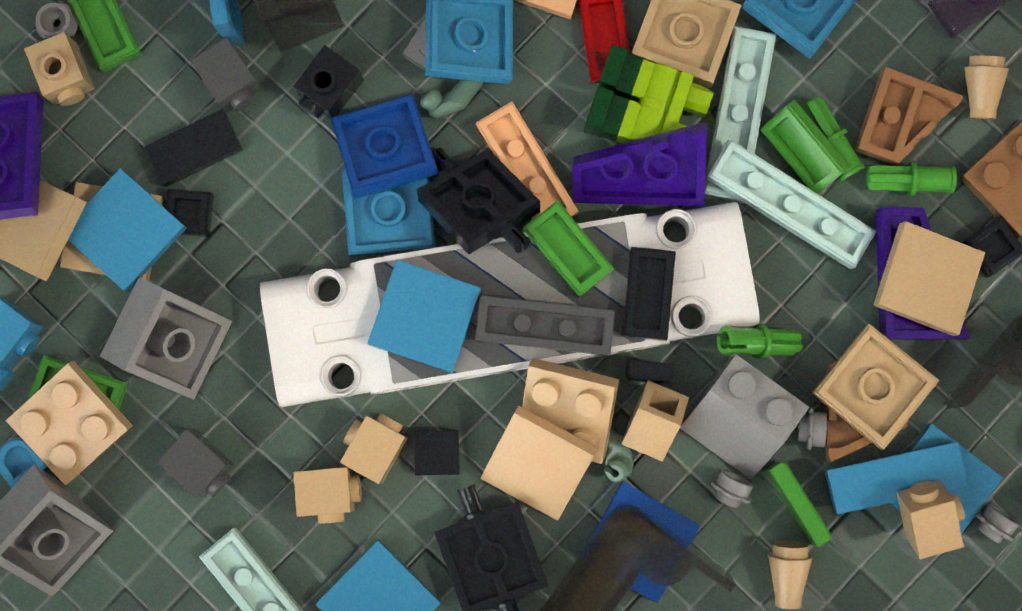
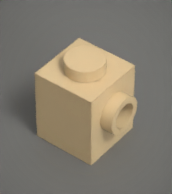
(59, 70)
(651, 429)
(373, 446)
(326, 493)
(931, 518)

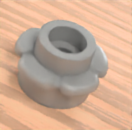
(55, 11)
(813, 429)
(732, 488)
(997, 524)

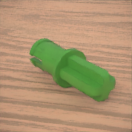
(826, 122)
(911, 178)
(759, 341)

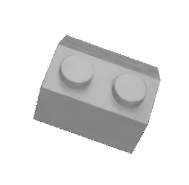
(165, 339)
(744, 416)
(47, 531)

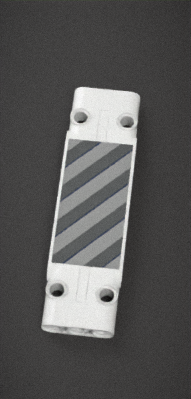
(317, 336)

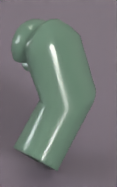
(454, 101)
(618, 458)

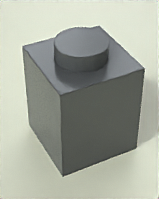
(226, 76)
(196, 464)

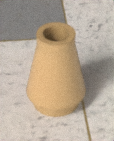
(985, 85)
(789, 572)

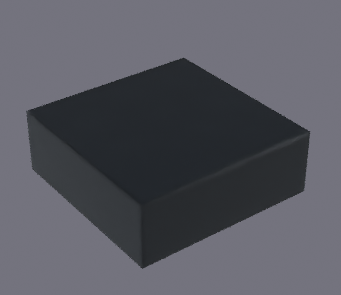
(192, 210)
(999, 245)
(646, 370)
(437, 452)

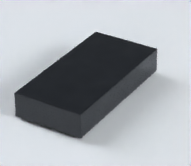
(193, 148)
(648, 294)

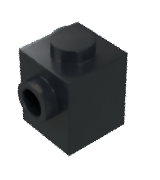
(327, 84)

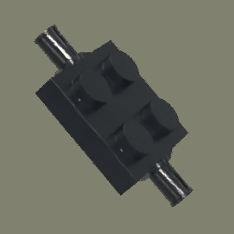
(479, 201)
(490, 556)

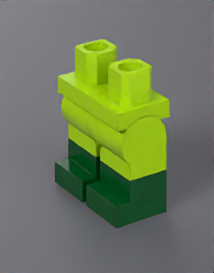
(642, 98)

